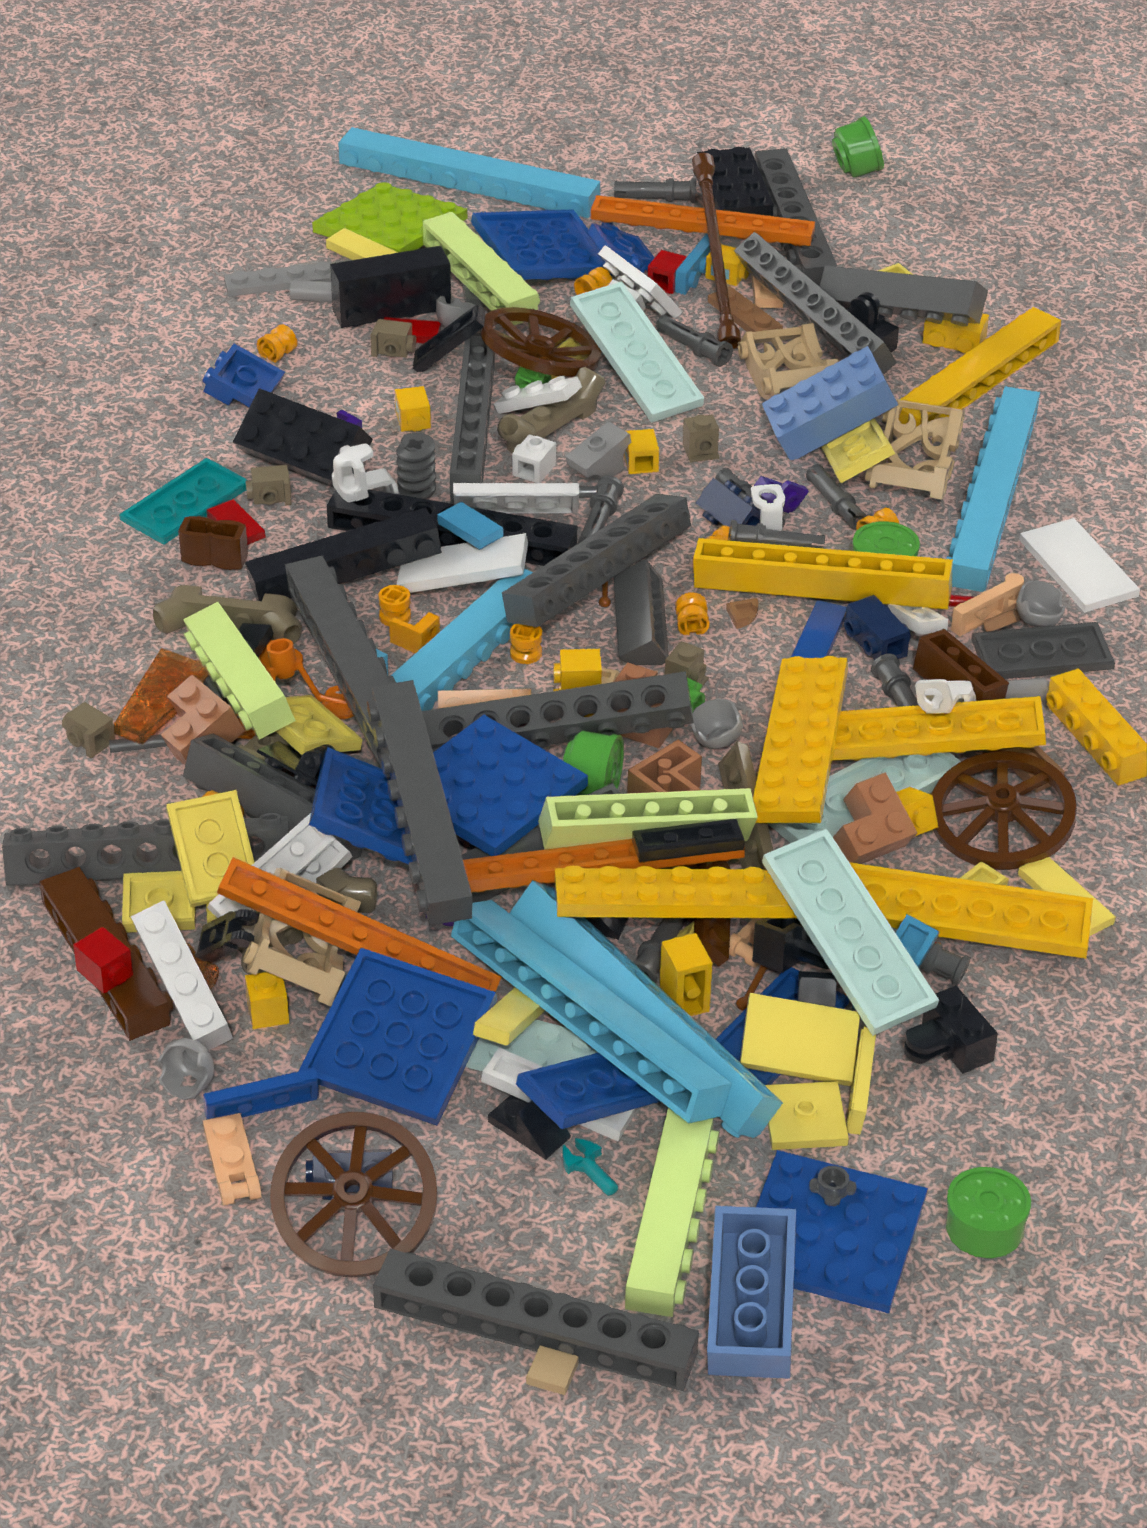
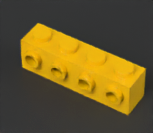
(1098, 726)

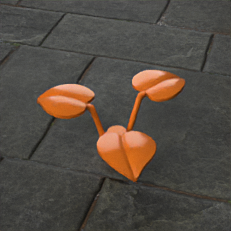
(281, 662)

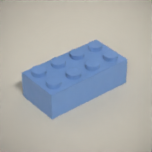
(829, 404)
(752, 1292)

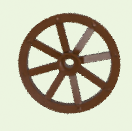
(536, 350)
(1003, 805)
(352, 1203)

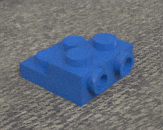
(239, 376)

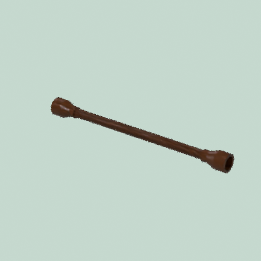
(704, 169)

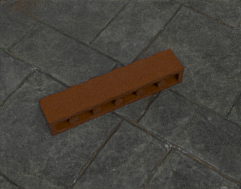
(77, 913)

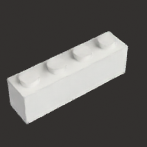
(181, 976)

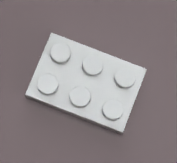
(640, 282)

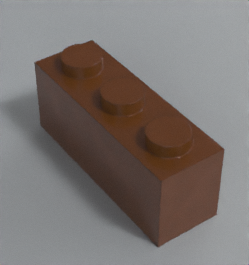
(946, 658)

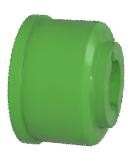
(857, 148)
(887, 539)
(598, 757)
(987, 1212)

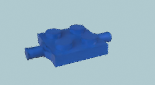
(624, 244)

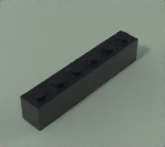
(352, 552)

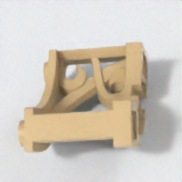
(764, 365)
(929, 474)
(315, 971)

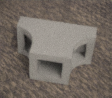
(601, 452)

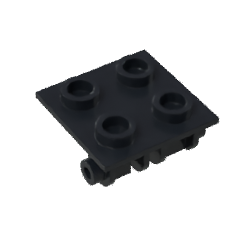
(305, 766)

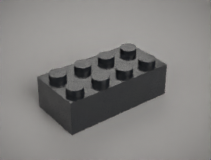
(739, 183)
(389, 286)
(296, 436)

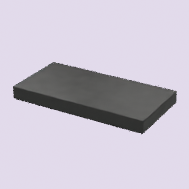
(1044, 650)

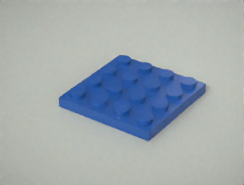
(540, 242)
(499, 783)
(356, 806)
(398, 1036)
(849, 1248)

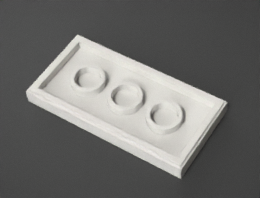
(519, 497)
(466, 564)
(1079, 565)

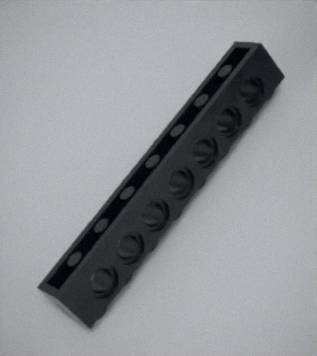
(544, 537)

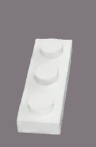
(537, 394)

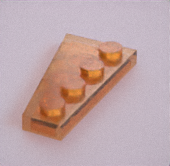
(149, 705)

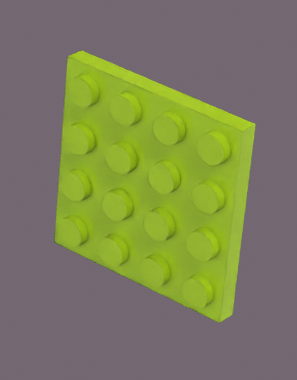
(387, 216)

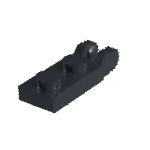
(226, 934)

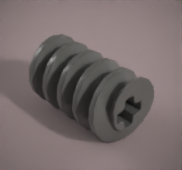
(416, 465)

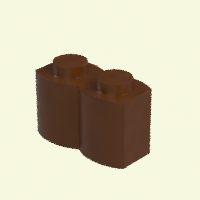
(213, 542)

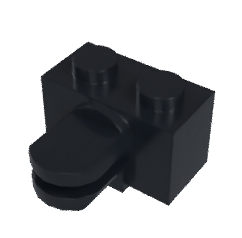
(866, 310)
(782, 944)
(954, 1032)

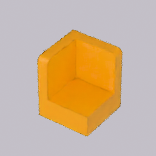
(414, 636)

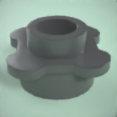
(832, 1185)

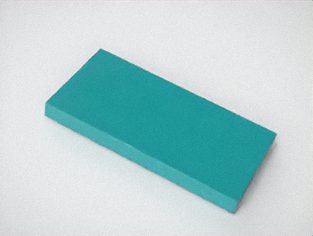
(184, 496)

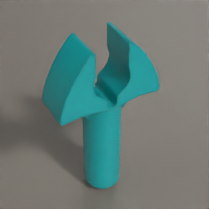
(588, 1165)

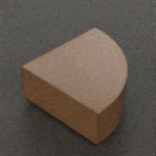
(742, 612)
(1001, 620)

